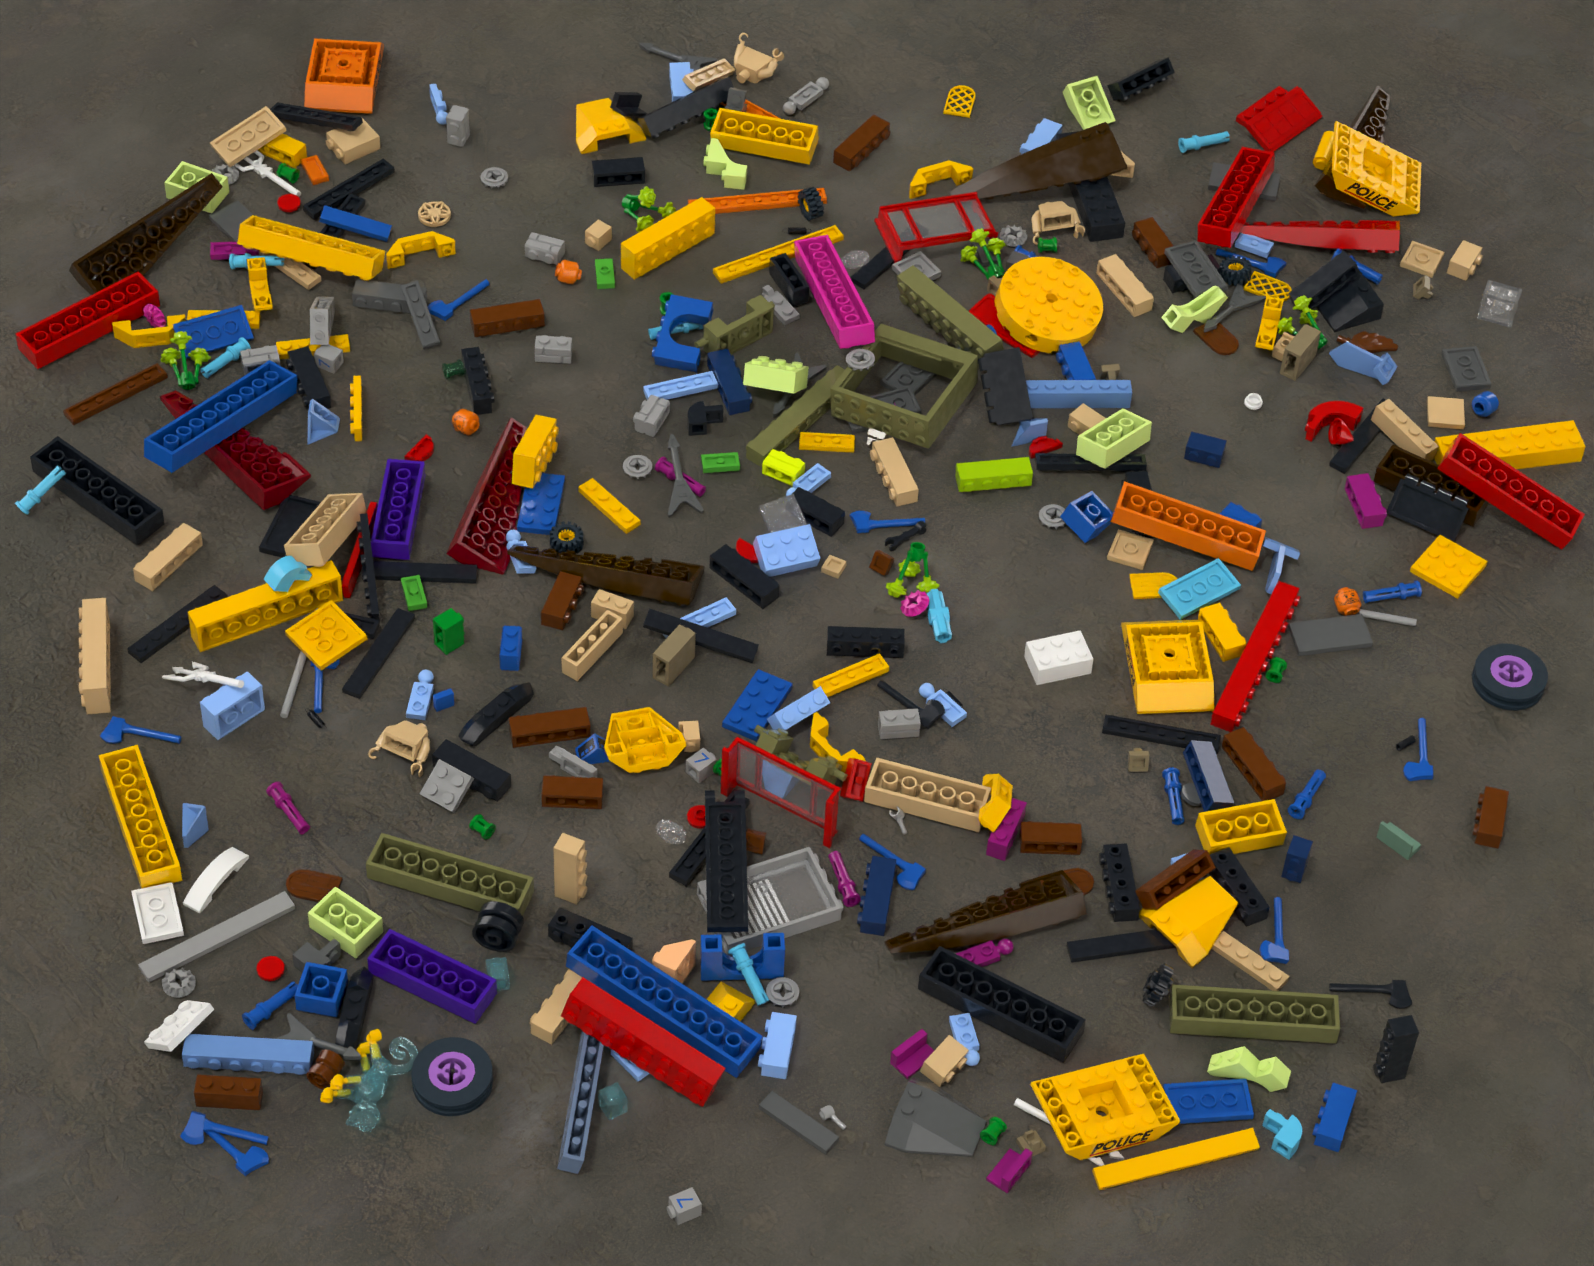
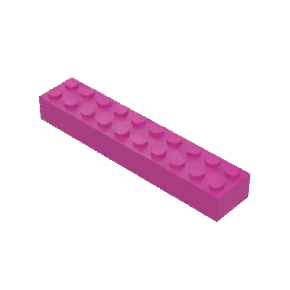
(834, 292)

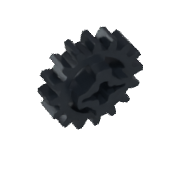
(1158, 984)

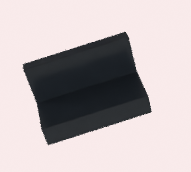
(627, 103)

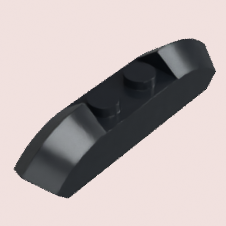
(496, 713)
(354, 1008)

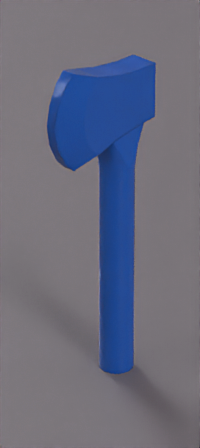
(1271, 268)
(443, 311)
(863, 524)
(319, 684)
(118, 726)
(1421, 770)
(911, 872)
(1276, 951)
(198, 1123)
(245, 1163)

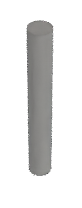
(1388, 617)

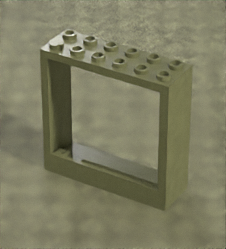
(894, 420)

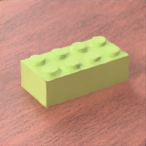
(1113, 438)

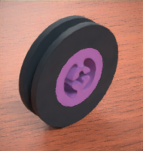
(1492, 676)
(433, 1073)

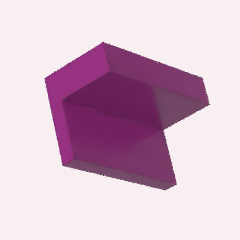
(911, 1054)
(1010, 1169)

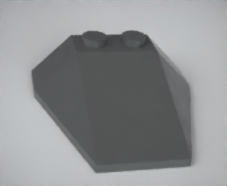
(933, 1122)

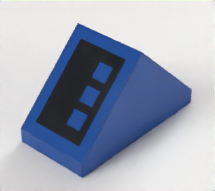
(592, 750)

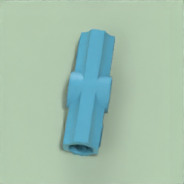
(939, 616)

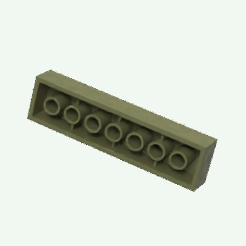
(946, 314)
(446, 875)
(1254, 1014)

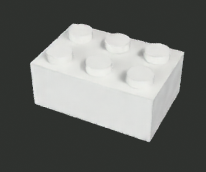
(1058, 657)

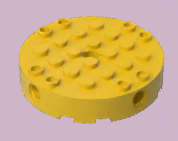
(1048, 303)

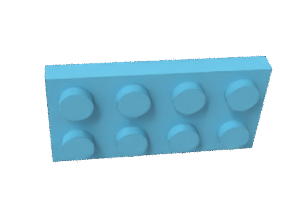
(1199, 588)

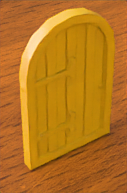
(1148, 584)

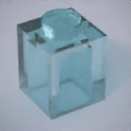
(498, 969)
(612, 1101)

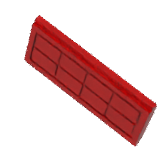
(1283, 119)
(987, 314)

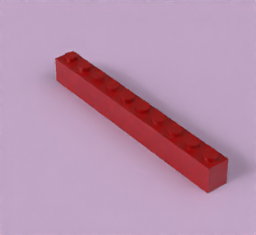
(1255, 657)

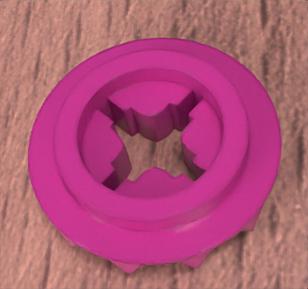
(154, 316)
(909, 608)

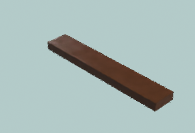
(115, 394)

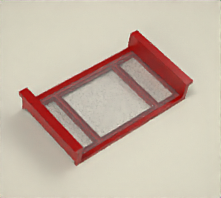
(932, 222)
(781, 784)

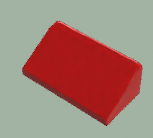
(856, 780)

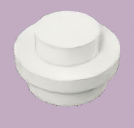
(1253, 401)

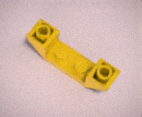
(958, 172)
(416, 243)
(258, 284)
(1269, 322)
(146, 337)
(822, 748)
(1001, 795)

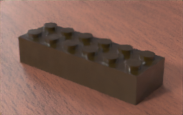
(1400, 462)

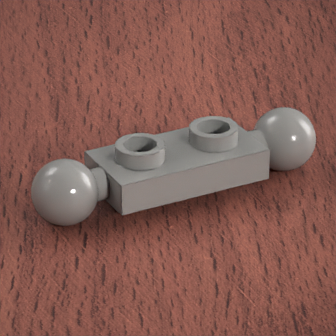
(805, 96)

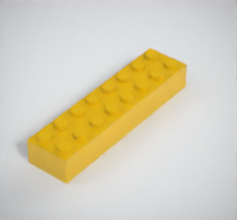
(311, 247)
(1526, 445)
(263, 608)
(140, 817)

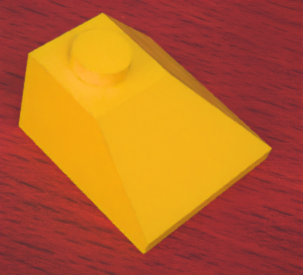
(731, 1001)

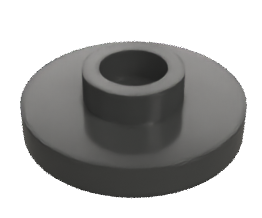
(1190, 794)

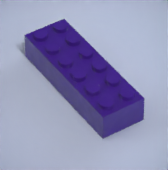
(398, 509)
(432, 976)

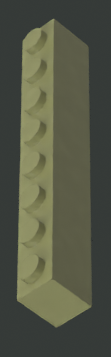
(794, 420)

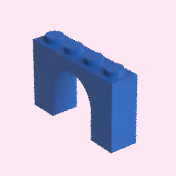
(680, 311)
(719, 966)

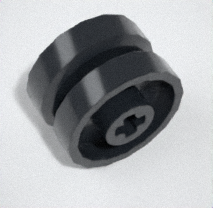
(497, 926)

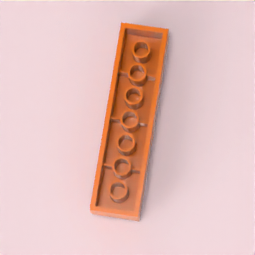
(1188, 526)

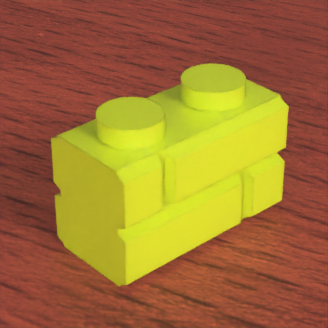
(783, 467)

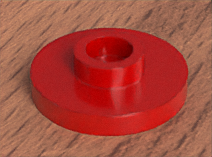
(289, 203)
(696, 816)
(270, 968)

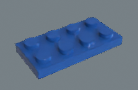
(216, 330)
(541, 505)
(756, 704)
(1210, 1100)

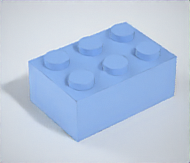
(786, 550)
(232, 706)

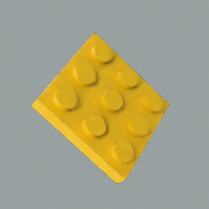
(1448, 566)
(326, 635)

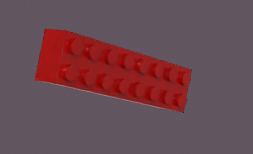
(1236, 197)
(86, 320)
(1511, 491)
(642, 1042)

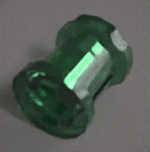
(453, 369)

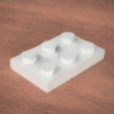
(157, 913)
(178, 1025)

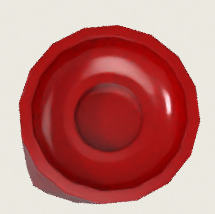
(1339, 433)

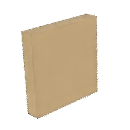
(1422, 259)
(1445, 412)
(1130, 549)

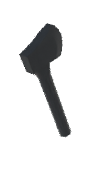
(928, 715)
(1397, 989)

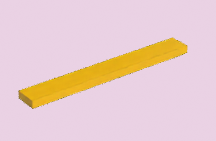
(762, 259)
(1175, 1158)

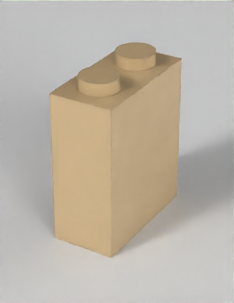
(353, 144)

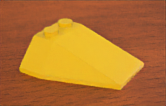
(598, 122)
(642, 740)
(1193, 918)

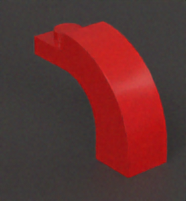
(1325, 413)

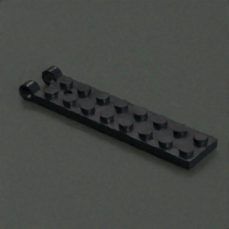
(726, 864)

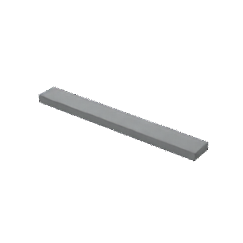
(216, 936)

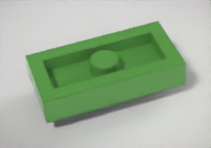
(604, 273)
(720, 462)
(413, 593)

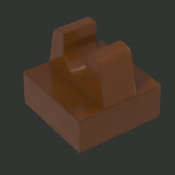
(881, 562)
(755, 841)

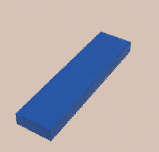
(355, 223)

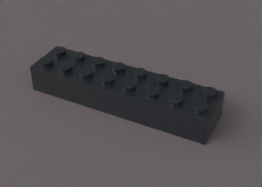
(1097, 207)
(99, 491)
(1001, 1004)

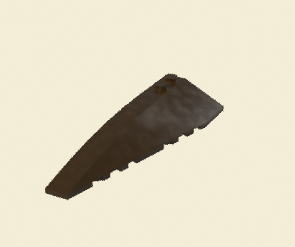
(1370, 123)
(1073, 158)
(143, 241)
(662, 581)
(999, 916)

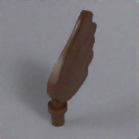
(1370, 342)

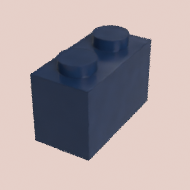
(1205, 449)
(1297, 859)

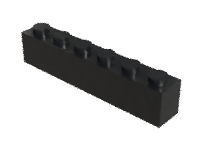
(686, 107)

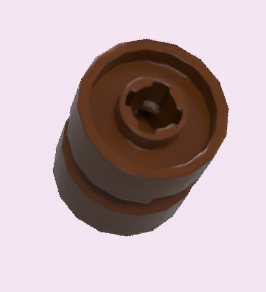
(326, 1067)

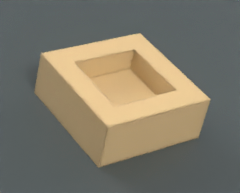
(833, 566)

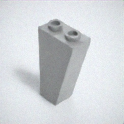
(321, 320)

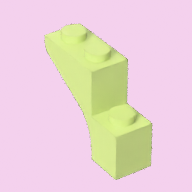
(719, 164)
(1199, 309)
(1242, 1064)

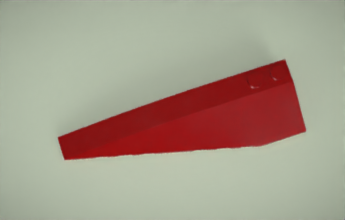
(1364, 235)

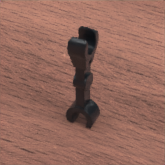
(919, 529)

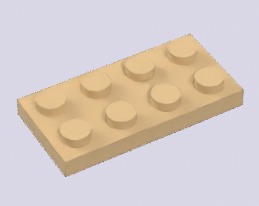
(248, 136)

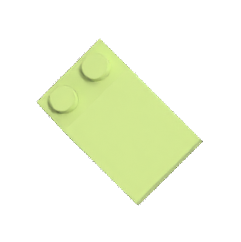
(1088, 102)

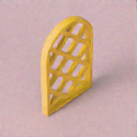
(952, 111)
(1274, 281)

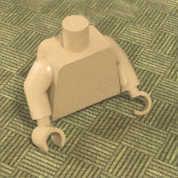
(754, 65)
(1055, 216)
(407, 741)

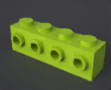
(994, 474)

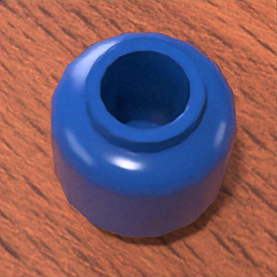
(1485, 404)

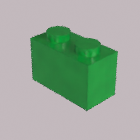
(448, 631)

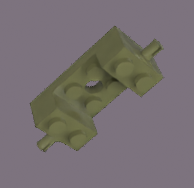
(741, 333)
(778, 743)

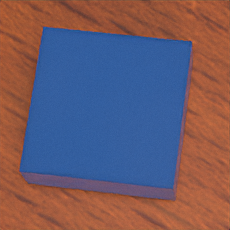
(443, 700)

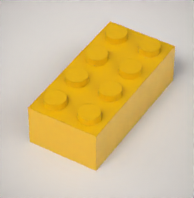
(534, 451)
(1241, 827)

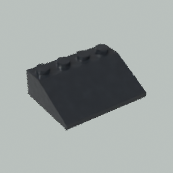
(1351, 305)

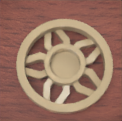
(434, 214)

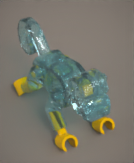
(372, 1082)

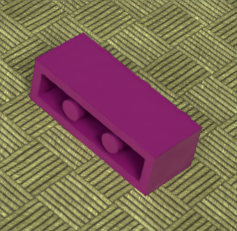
(1365, 501)
(1005, 834)

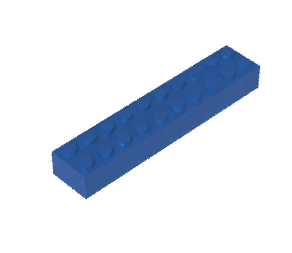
(220, 416)
(664, 1000)

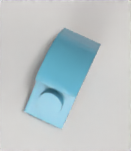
(284, 572)
(1287, 1133)

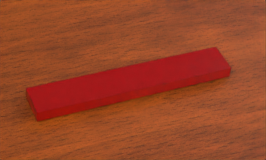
(354, 565)

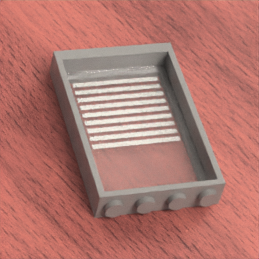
(783, 897)

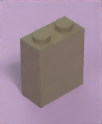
(1300, 352)
(674, 655)

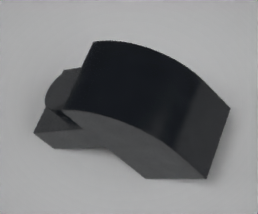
(701, 415)

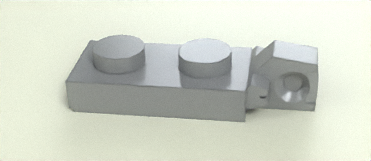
(783, 309)
(572, 764)

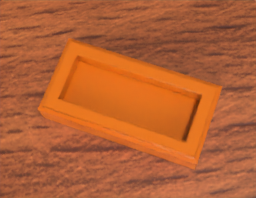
(314, 170)

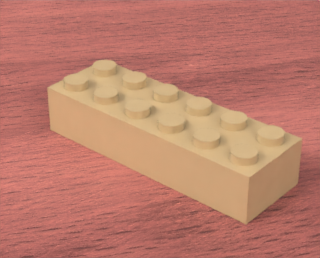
(326, 529)
(95, 656)
(926, 794)

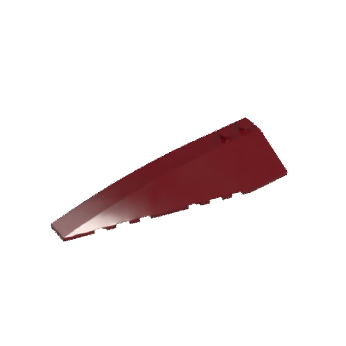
(248, 462)
(491, 509)

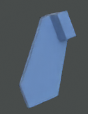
(1364, 362)
(1277, 561)

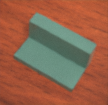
(1398, 840)

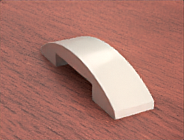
(212, 877)

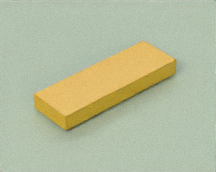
(826, 442)

